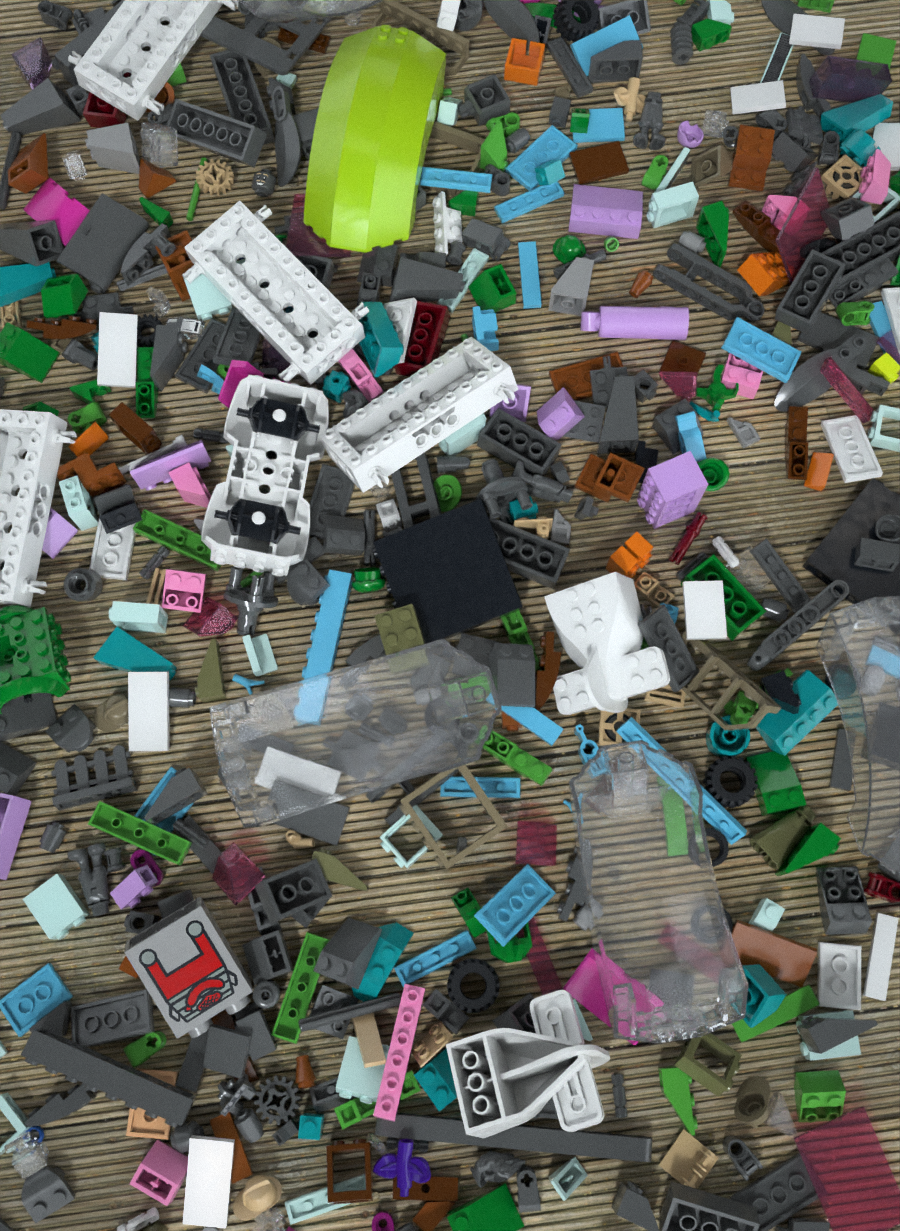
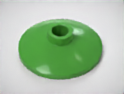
(444, 485)

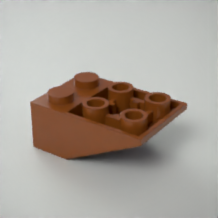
(30, 166)

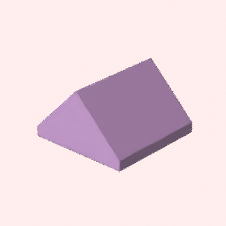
(517, 407)

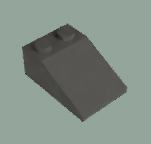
(617, 63)
(167, 354)
(513, 674)
(24, 718)
(178, 793)
(293, 891)
(348, 953)
(826, 1033)

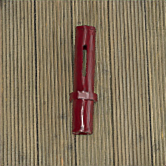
(691, 533)

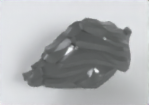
(354, 401)
(495, 1167)

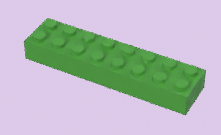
(175, 538)
(140, 833)
(300, 990)

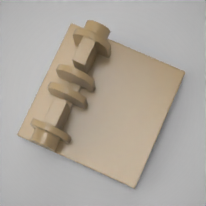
(539, 526)
(431, 1044)
(688, 1160)

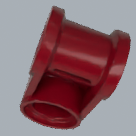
(881, 887)

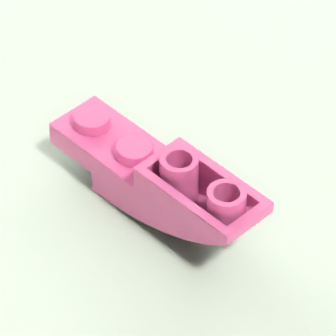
(360, 375)

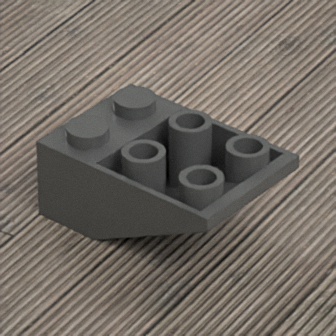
(842, 901)

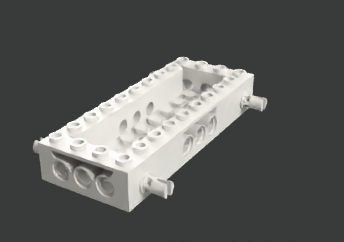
(121, 44)
(244, 235)
(418, 413)
(28, 512)

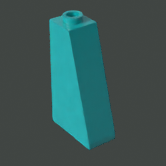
(859, 115)
(22, 281)
(130, 655)

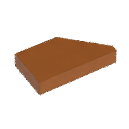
(431, 1214)

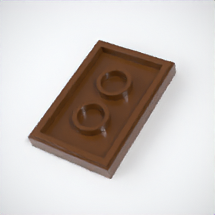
(598, 162)

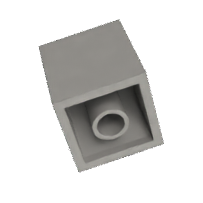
(114, 148)
(572, 289)

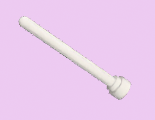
(178, 443)

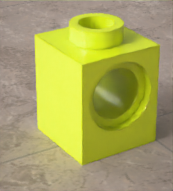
(886, 368)

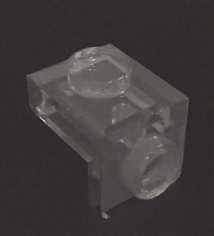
(159, 298)

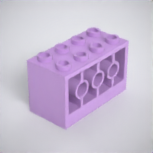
(671, 490)

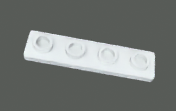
(447, 224)

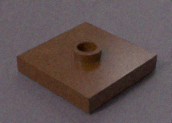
(682, 359)

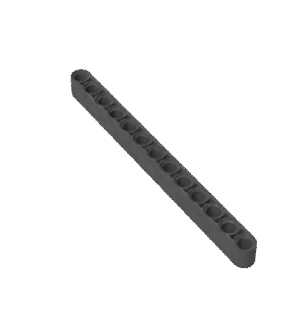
(520, 1137)

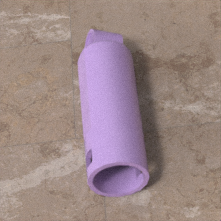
(638, 322)

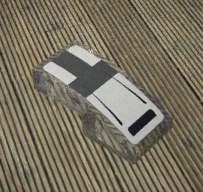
(190, 327)

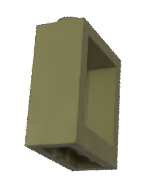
(700, 1072)

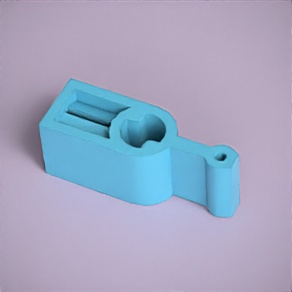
(690, 435)
(578, 731)

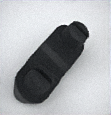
(818, 245)

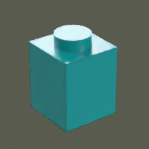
(549, 172)
(311, 1126)

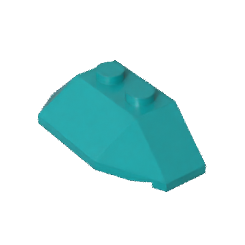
(383, 960)

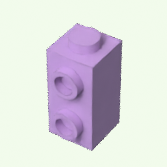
(133, 887)

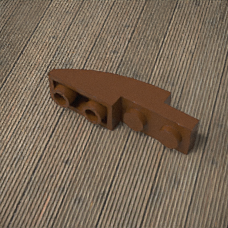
(757, 225)
(67, 328)
(796, 443)
(550, 666)

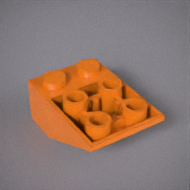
(764, 272)

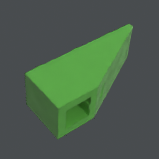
(675, 1087)

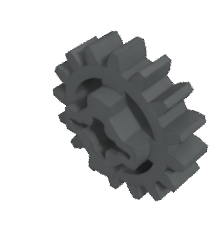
(282, 1107)

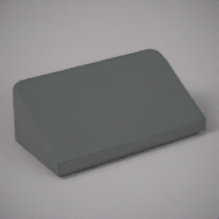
(325, 1096)

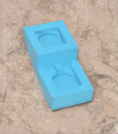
(210, 376)

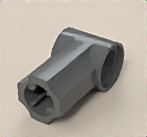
(77, 353)

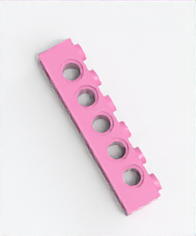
(399, 1053)

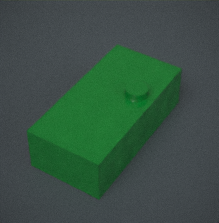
(740, 606)

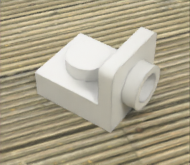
(389, 515)

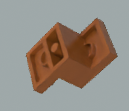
(751, 157)
(178, 263)
(609, 477)
(92, 478)

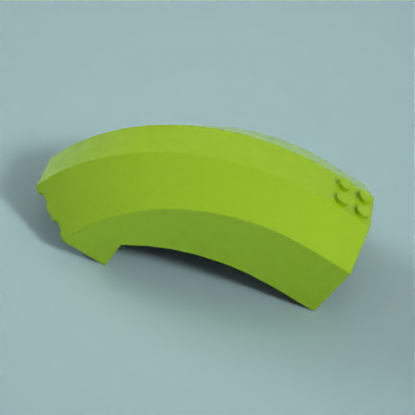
(373, 138)

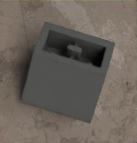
(268, 957)

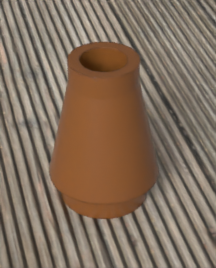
(641, 283)
(304, 1073)

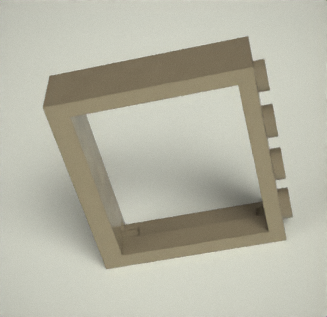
(460, 139)
(429, 841)

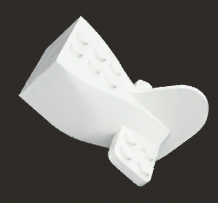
(603, 637)
(512, 1073)

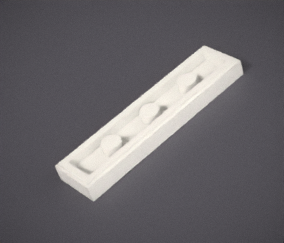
(880, 956)

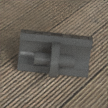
(231, 1093)

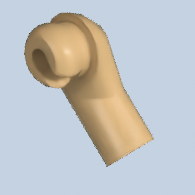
(299, 842)

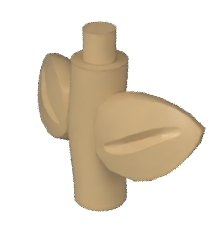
(630, 98)

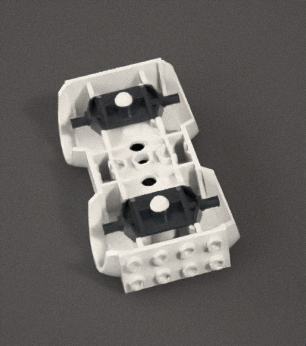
(274, 527)

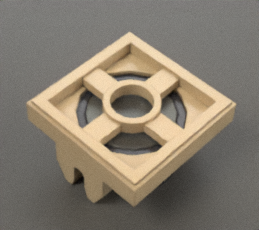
(844, 181)
(609, 726)

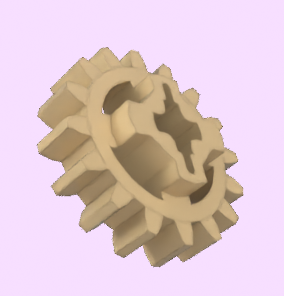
(206, 179)

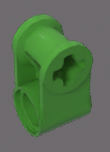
(507, 121)
(656, 172)
(855, 312)
(86, 417)
(742, 709)
(142, 1049)

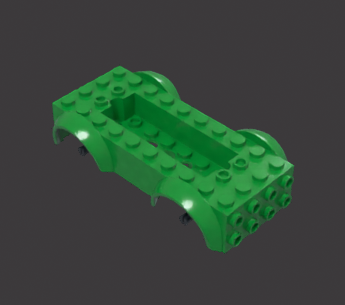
(31, 654)

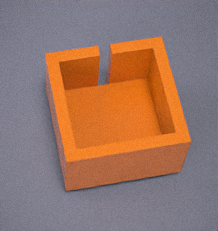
(522, 67)
(630, 559)

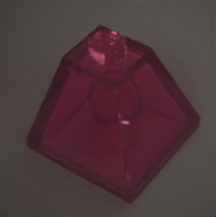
(680, 383)
(212, 620)
(535, 843)
(236, 873)

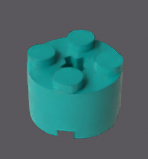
(858, 147)
(720, 746)

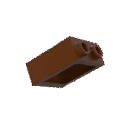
(135, 429)
(349, 1196)

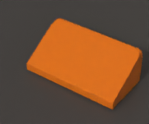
(89, 441)
(818, 470)

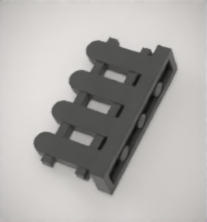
(105, 787)

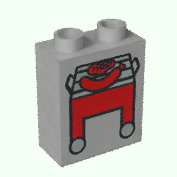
(189, 969)

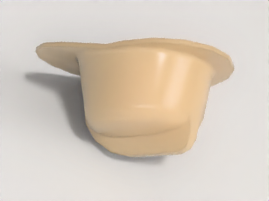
(256, 1197)

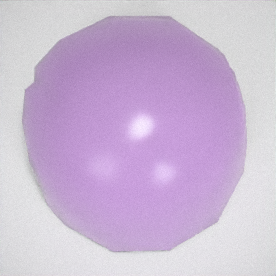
(689, 135)

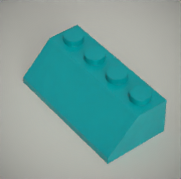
(381, 340)
(785, 729)

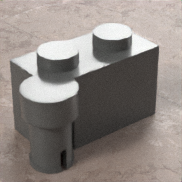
(485, 238)
(254, 1023)

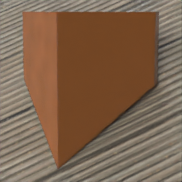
(153, 178)

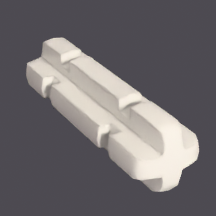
(725, 552)
(140, 1221)

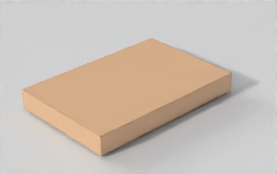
(144, 1126)

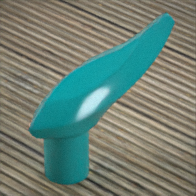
(706, 413)

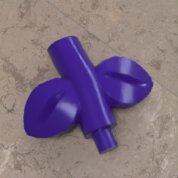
(403, 1167)

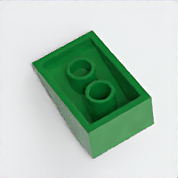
(713, 226)
(26, 353)
(777, 783)
(816, 844)
(487, 1212)

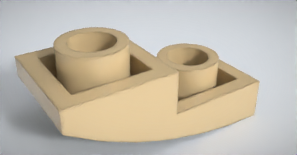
(652, 590)

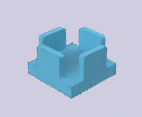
(484, 328)

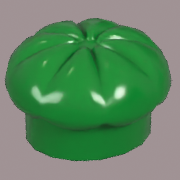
(368, 580)

